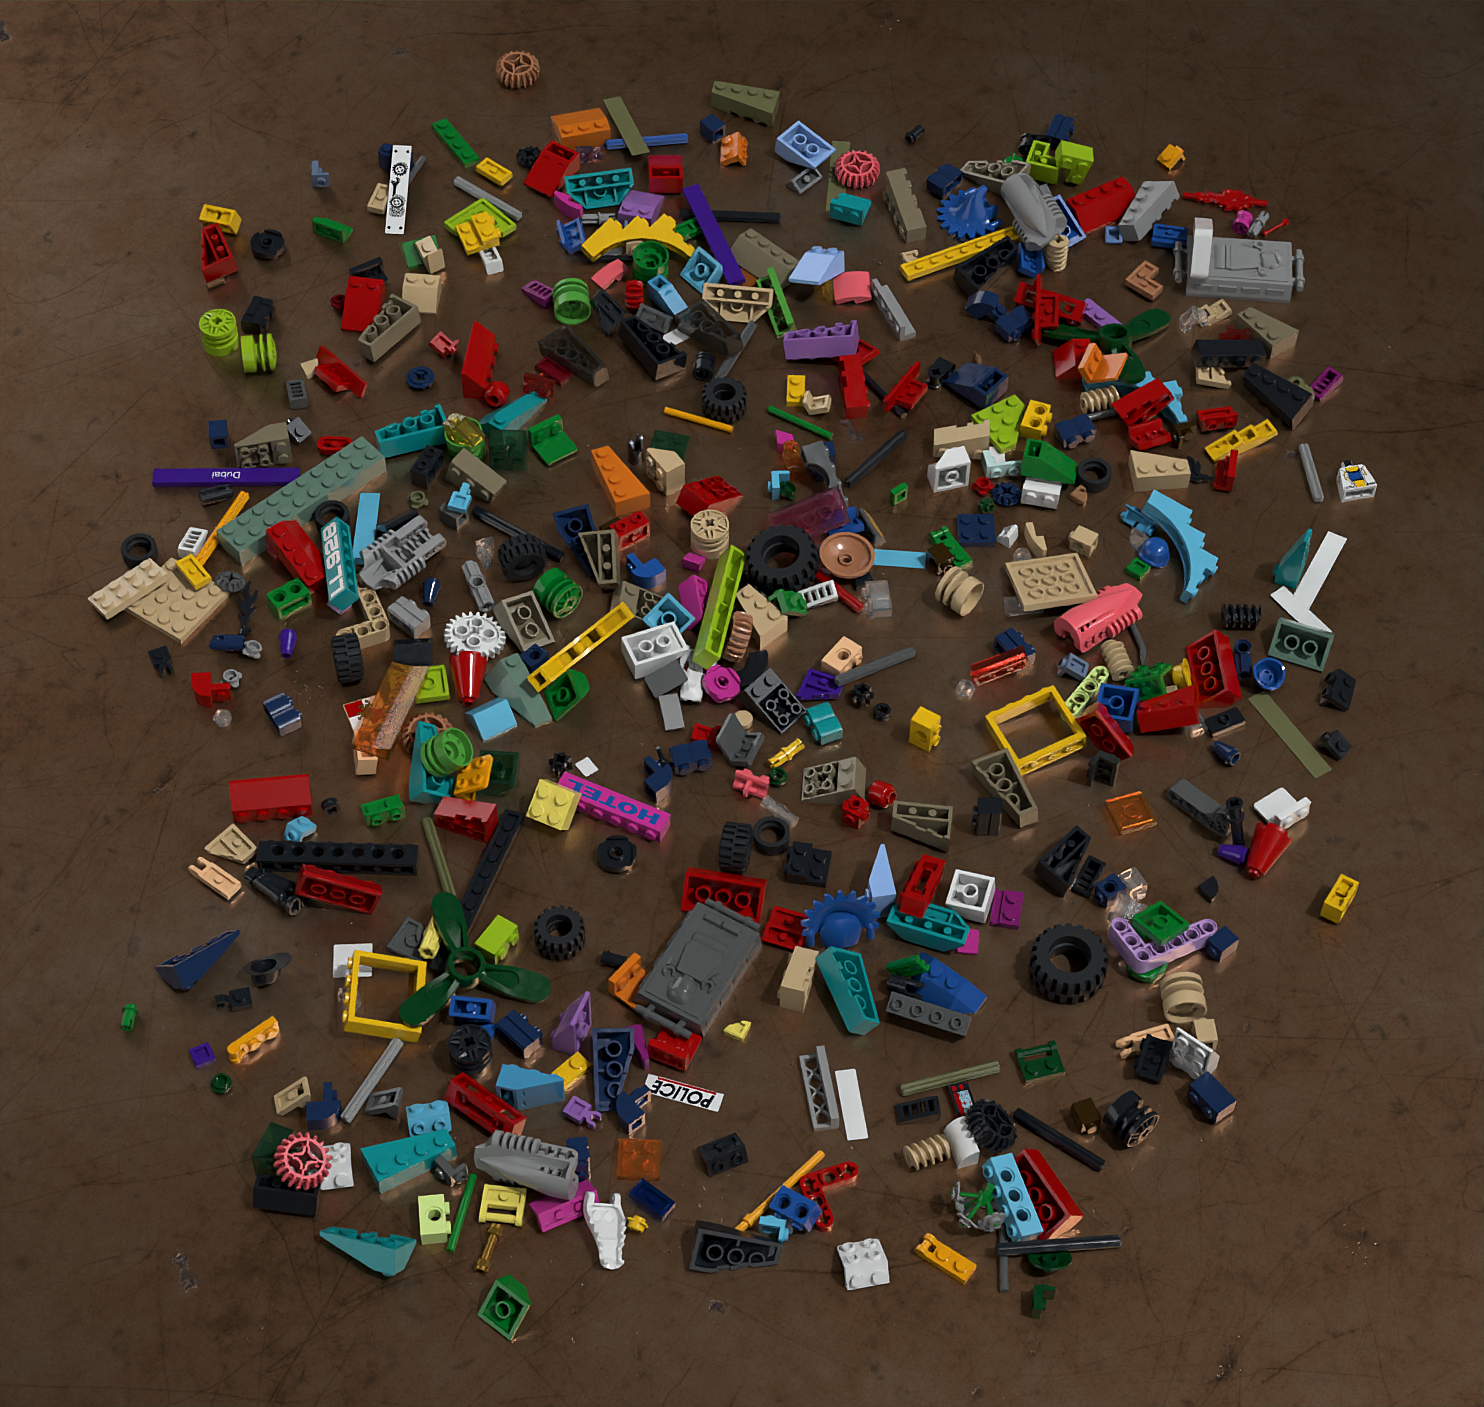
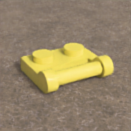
(503, 1198)

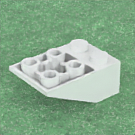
(1192, 1055)

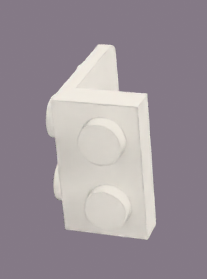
(1041, 492)
(1282, 808)
(341, 1171)
(863, 1263)

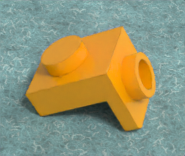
(1171, 156)

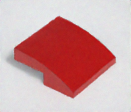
(784, 928)

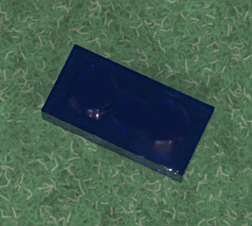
(652, 1199)

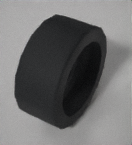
(1098, 465)
(331, 506)
(136, 540)
(771, 823)

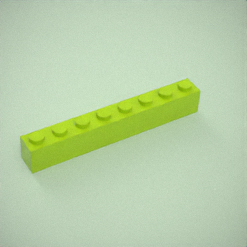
(719, 607)

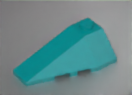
(513, 414)
(1293, 562)
(422, 785)
(378, 1253)

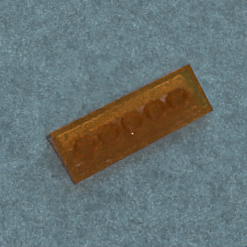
(390, 710)

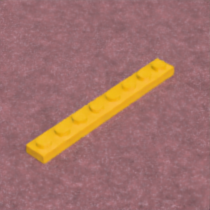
(955, 254)

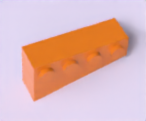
(620, 485)

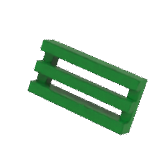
(907, 966)

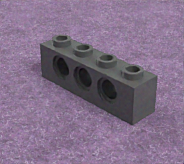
(929, 1014)

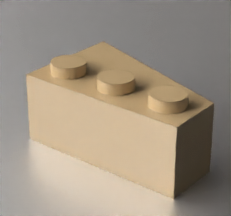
(1157, 472)
(767, 618)

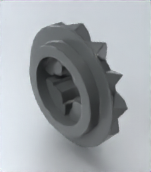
(223, 578)

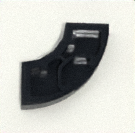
(755, 667)

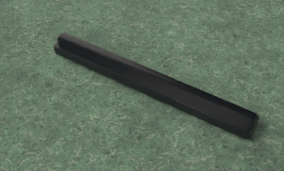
(875, 458)
(1059, 1139)

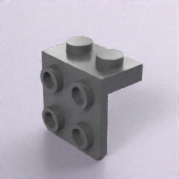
(736, 744)

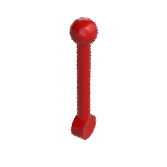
(1285, 222)

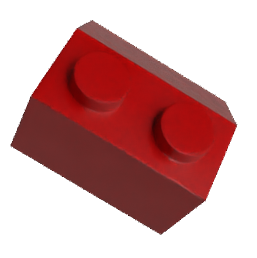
(1068, 358)

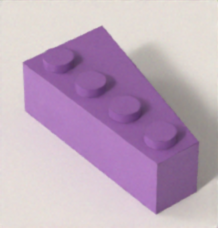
(822, 342)

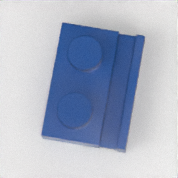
(1167, 235)

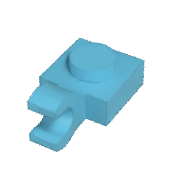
(460, 500)

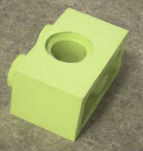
(430, 1207)

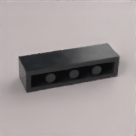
(1228, 353)

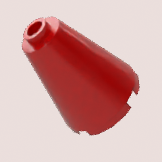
(468, 674)
(1266, 847)

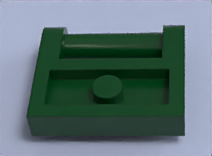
(1041, 1068)

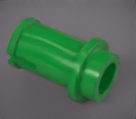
(129, 1013)

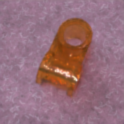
(791, 458)

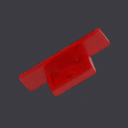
(1046, 310)
(338, 374)
(907, 391)

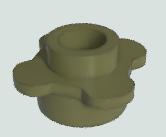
(417, 499)

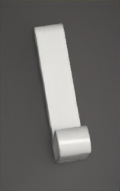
(1201, 248)

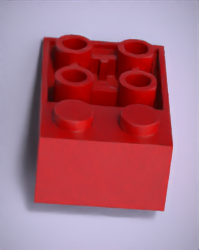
(551, 168)
(665, 173)
(708, 494)

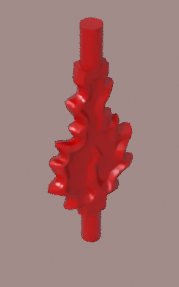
(1229, 199)

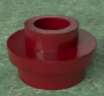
(337, 302)

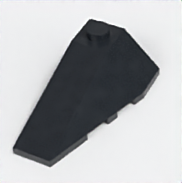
(723, 1247)

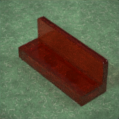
(999, 665)

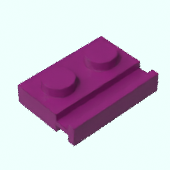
(1006, 909)

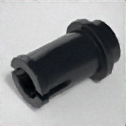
(911, 136)
(613, 959)

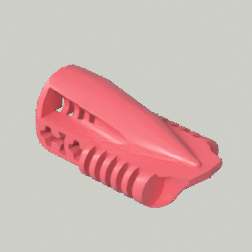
(1111, 613)

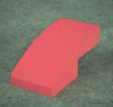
(607, 275)

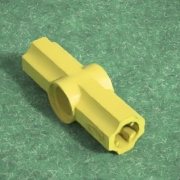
(431, 941)

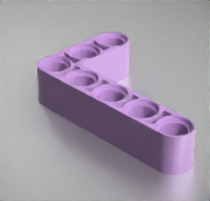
(1146, 957)

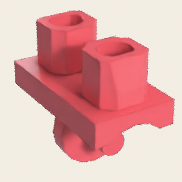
(751, 784)

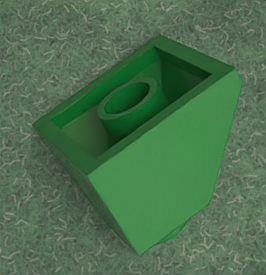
(566, 692)
(505, 1306)

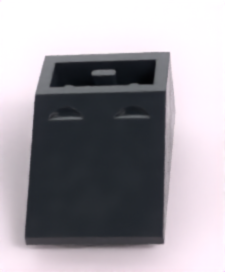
(772, 701)

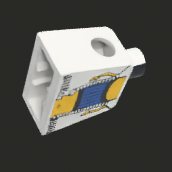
(1355, 482)

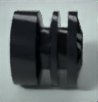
(470, 1051)
(1130, 1118)

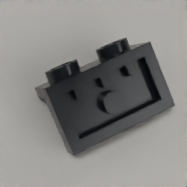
(723, 1154)

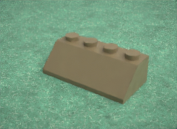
(758, 254)

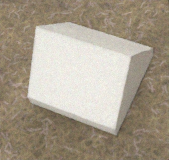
(1008, 535)

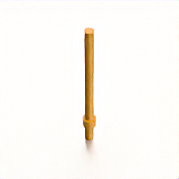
(750, 1218)

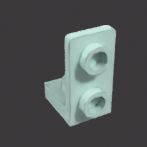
(1001, 469)

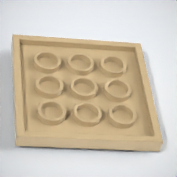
(1050, 582)
(176, 606)

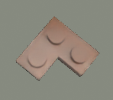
(1142, 282)

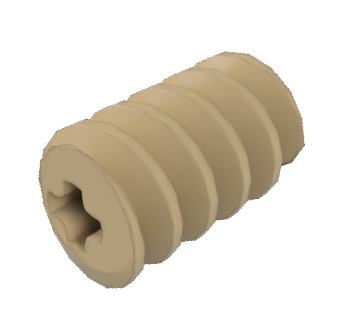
(1057, 253)
(1098, 398)
(1116, 659)
(926, 1151)

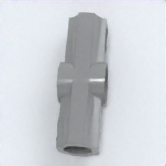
(478, 586)

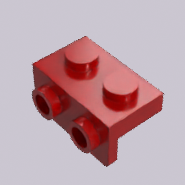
(1217, 418)
(1148, 434)

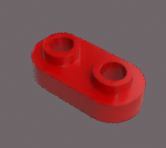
(332, 444)

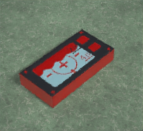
(960, 1097)

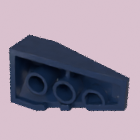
(569, 524)

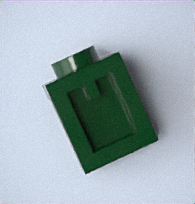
(1039, 1295)

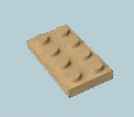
(128, 588)

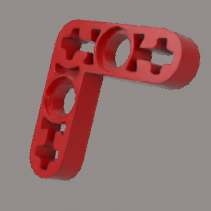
(821, 1186)

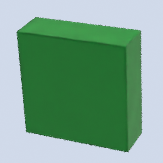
(898, 494)
(1137, 569)

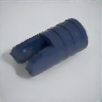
(227, 642)

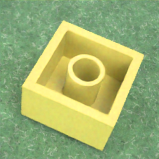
(553, 804)

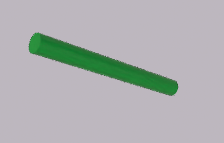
(804, 424)
(461, 1213)

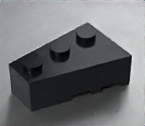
(1062, 861)

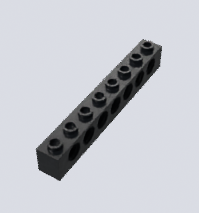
(346, 864)

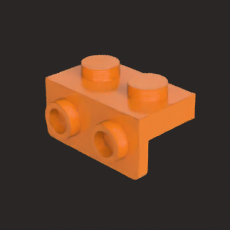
(733, 149)

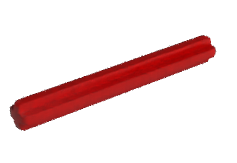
(843, 594)

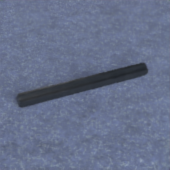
(744, 216)
(513, 530)
(1058, 1245)

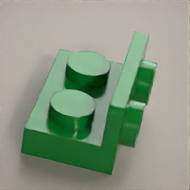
(383, 810)

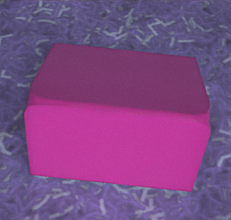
(780, 438)
(693, 562)
(971, 943)

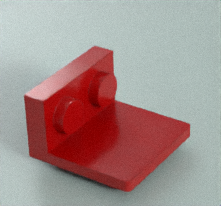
(673, 1049)

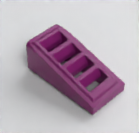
(544, 301)
(1328, 372)
(640, 1046)

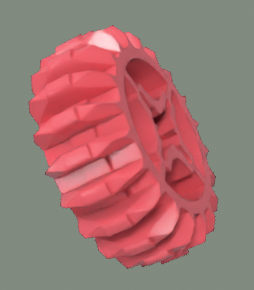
(857, 169)
(319, 1162)

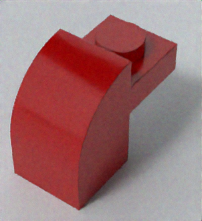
(206, 692)

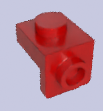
(443, 345)

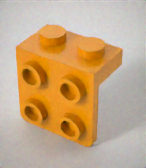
(473, 777)

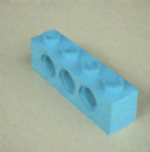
(1013, 1187)

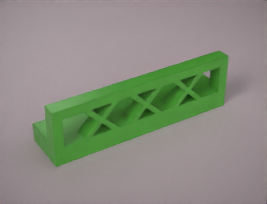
(783, 304)

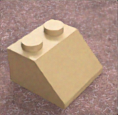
(423, 292)

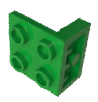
(550, 440)
(1149, 680)

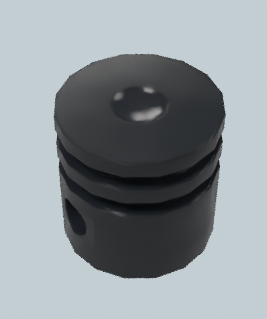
(703, 366)

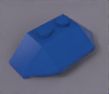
(947, 988)

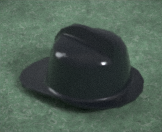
(267, 969)

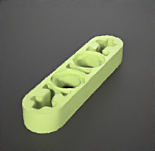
(1087, 695)

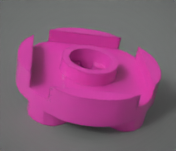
(715, 690)

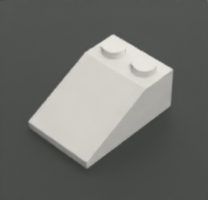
(652, 649)

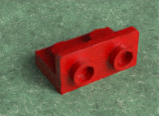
(1226, 472)
(631, 529)

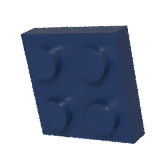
(976, 530)

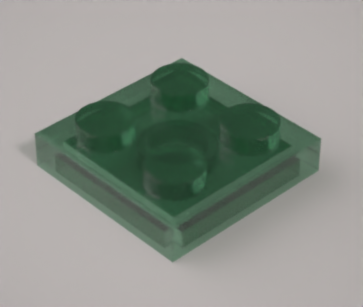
(670, 442)

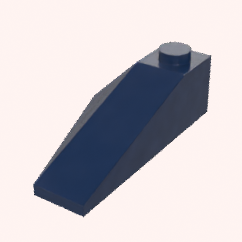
(188, 968)
(610, 1060)

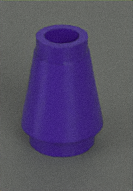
(287, 642)
(1234, 853)

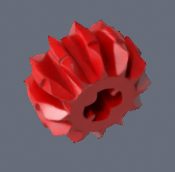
(633, 294)

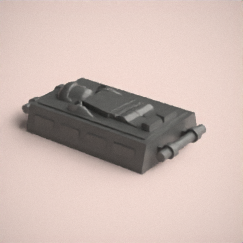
(699, 969)

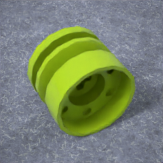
(219, 332)
(258, 353)

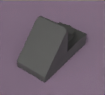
(385, 1101)

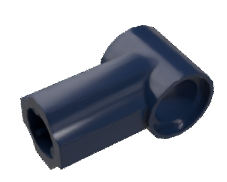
(1243, 659)

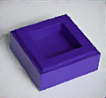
(202, 1055)

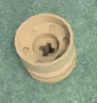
(709, 533)
(959, 591)
(1183, 997)

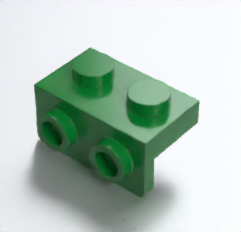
(790, 602)

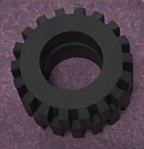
(720, 390)
(522, 557)
(347, 657)
(735, 847)
(562, 946)

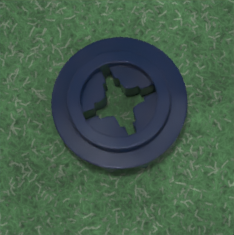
(420, 372)
(1006, 499)

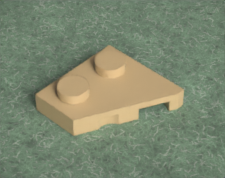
(1212, 377)
(232, 845)

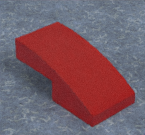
(703, 732)

